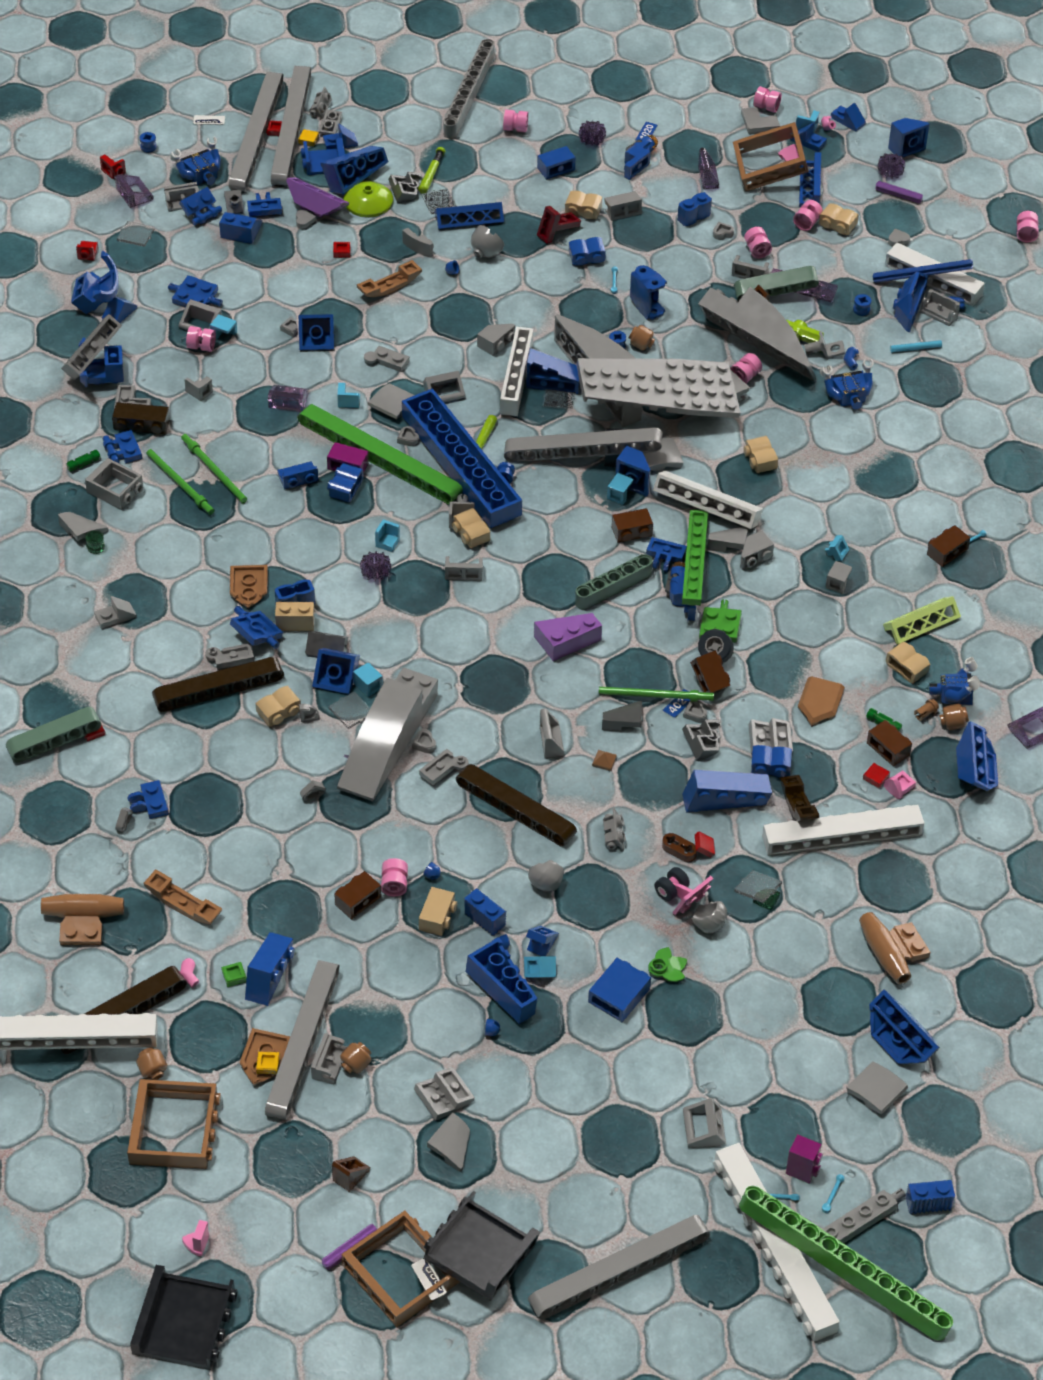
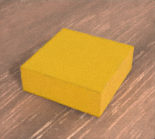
(309, 136)
(267, 1063)

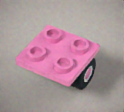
(677, 884)

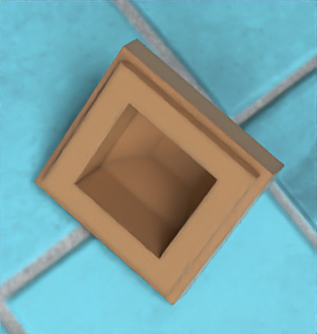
(604, 760)

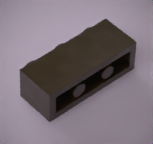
(141, 418)

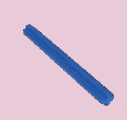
(927, 270)

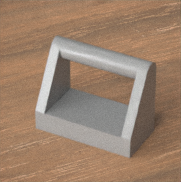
(198, 311)
(444, 379)
(550, 735)
(715, 1124)

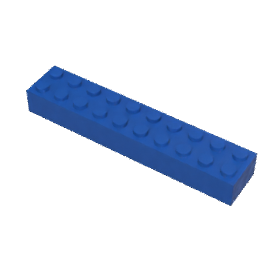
(462, 458)

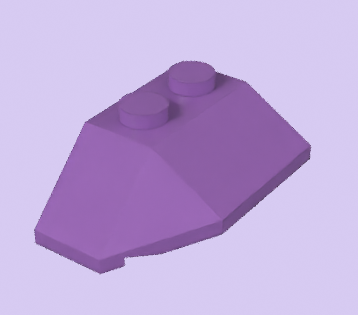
(313, 198)

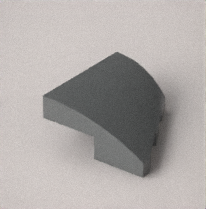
(405, 186)
(625, 716)
(703, 738)

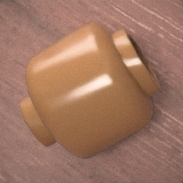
(641, 337)
(954, 717)
(355, 1058)
(151, 1063)

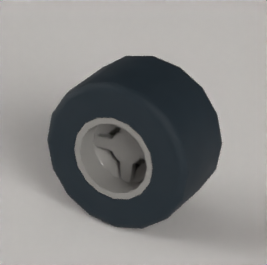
(712, 640)

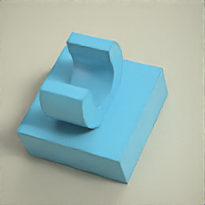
(837, 548)

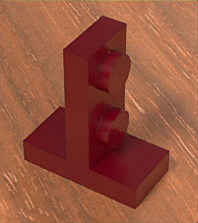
(554, 221)

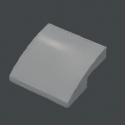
(389, 400)
(667, 456)
(773, 734)
(877, 1087)
(444, 1093)

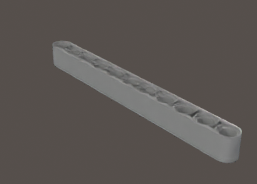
(290, 125)
(256, 131)

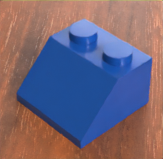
(908, 136)
(239, 227)
(316, 332)
(634, 465)
(335, 670)

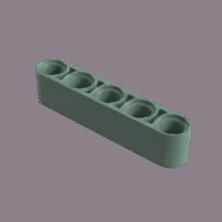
(780, 282)
(613, 581)
(53, 734)

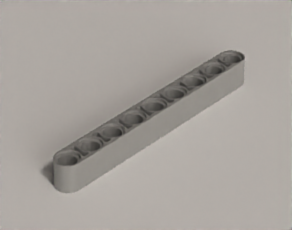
(468, 88)
(582, 444)
(302, 1040)
(618, 1267)

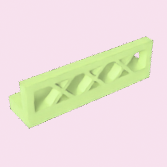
(917, 614)

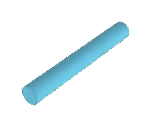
(916, 346)

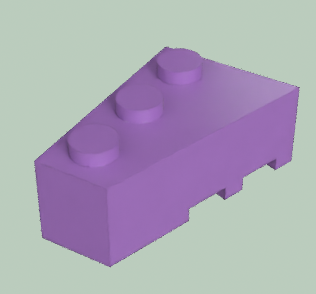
(567, 634)

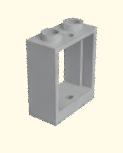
(103, 473)

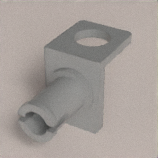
(233, 201)
(826, 348)
(459, 507)

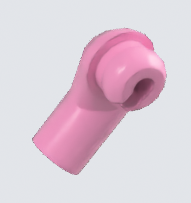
(827, 124)
(187, 969)

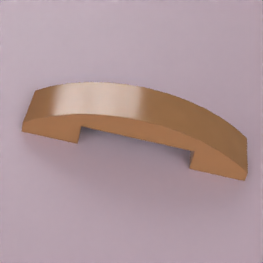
(406, 273)
(180, 900)

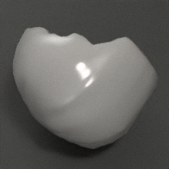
(546, 876)
(710, 917)

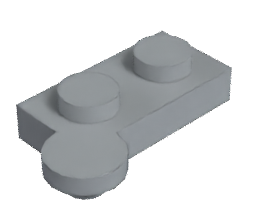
(387, 358)
(230, 656)
(442, 766)

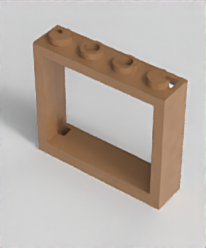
(776, 172)
(173, 1089)
(351, 1263)

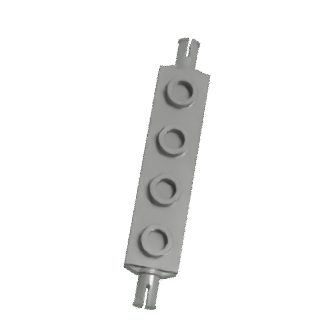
(864, 1215)

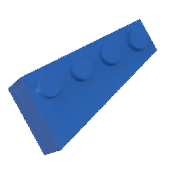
(352, 168)
(725, 790)
(502, 980)

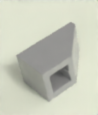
(495, 337)
(756, 549)

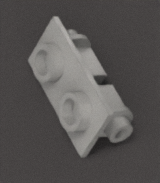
(320, 104)
(616, 837)

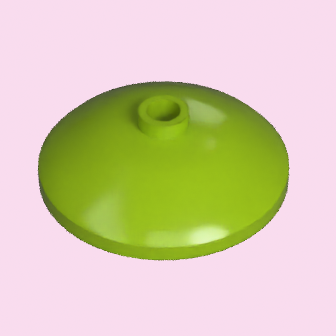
(369, 199)

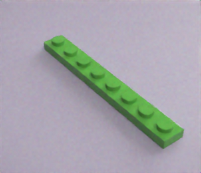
(695, 558)

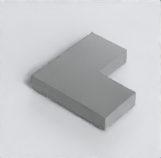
(757, 124)
(126, 394)

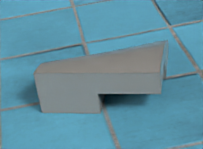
(79, 525)
(728, 538)
(451, 1141)

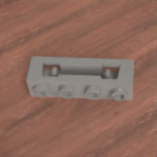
(91, 347)

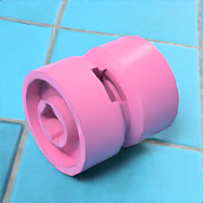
(765, 98)
(515, 120)
(807, 215)
(1027, 226)
(758, 242)
(195, 336)
(747, 367)
(394, 877)

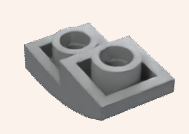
(330, 122)
(419, 244)

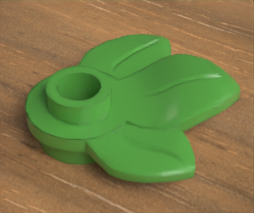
(669, 966)

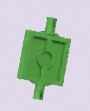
(722, 619)

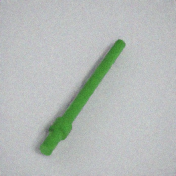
(194, 447)
(200, 500)
(693, 695)

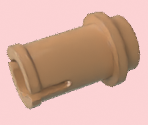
(930, 707)

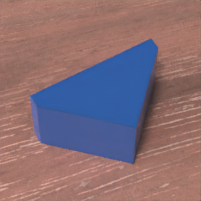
(119, 309)

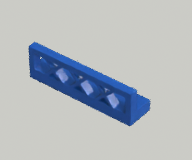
(814, 183)
(466, 210)

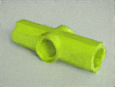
(803, 332)

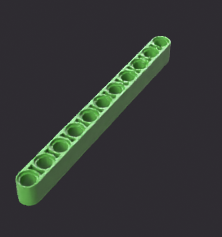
(381, 454)
(846, 1263)

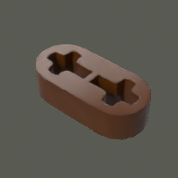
(679, 847)

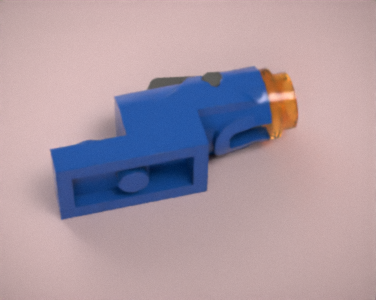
(638, 155)
(675, 588)

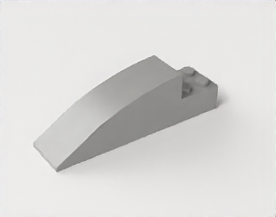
(759, 325)
(585, 342)
(387, 731)

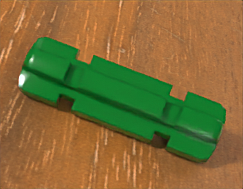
(83, 460)
(880, 717)

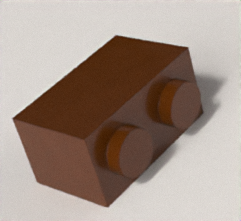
(632, 525)
(948, 545)
(710, 673)
(889, 743)
(357, 894)

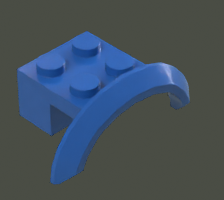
(92, 292)
(104, 369)

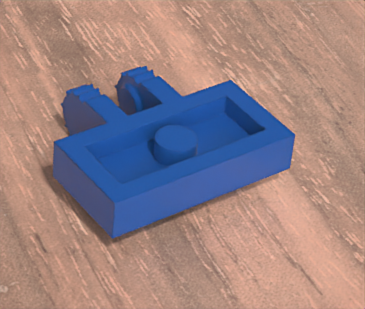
(264, 206)
(665, 550)
(153, 800)

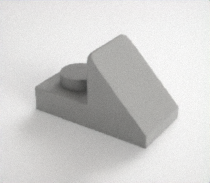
(115, 614)

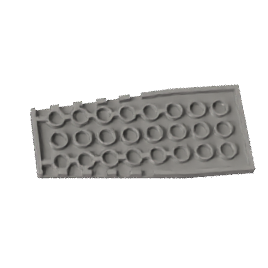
(671, 384)

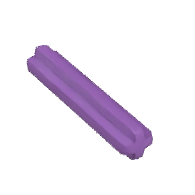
(899, 192)
(335, 1257)

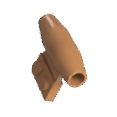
(81, 915)
(894, 945)

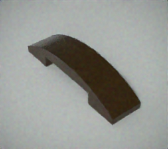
(796, 798)

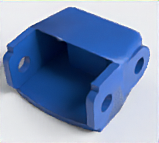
(645, 291)

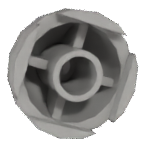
(485, 243)

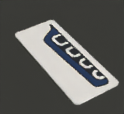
(202, 119)
(428, 1277)

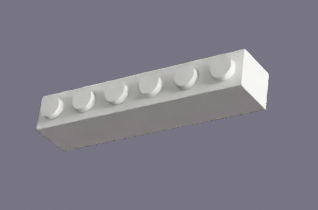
(952, 283)
(516, 371)
(708, 499)

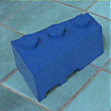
(551, 373)
(267, 968)

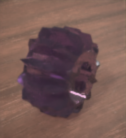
(592, 133)
(891, 165)
(375, 566)

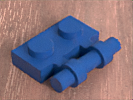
(195, 203)
(127, 445)

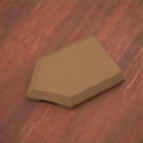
(248, 583)
(820, 699)
(261, 1042)

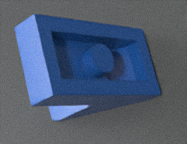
(849, 117)
(348, 137)
(810, 139)
(541, 940)

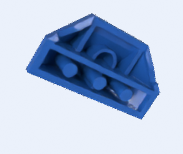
(910, 299)
(977, 758)
(899, 1031)

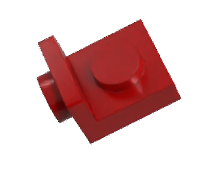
(111, 167)
(87, 250)

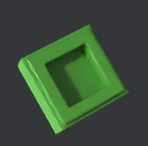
(234, 974)

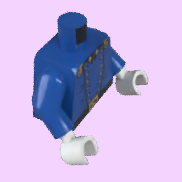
(199, 166)
(849, 387)
(957, 687)

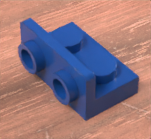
(298, 475)

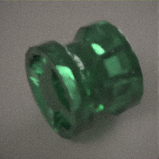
(95, 542)

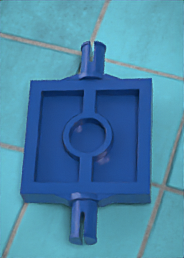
(196, 290)
(256, 627)

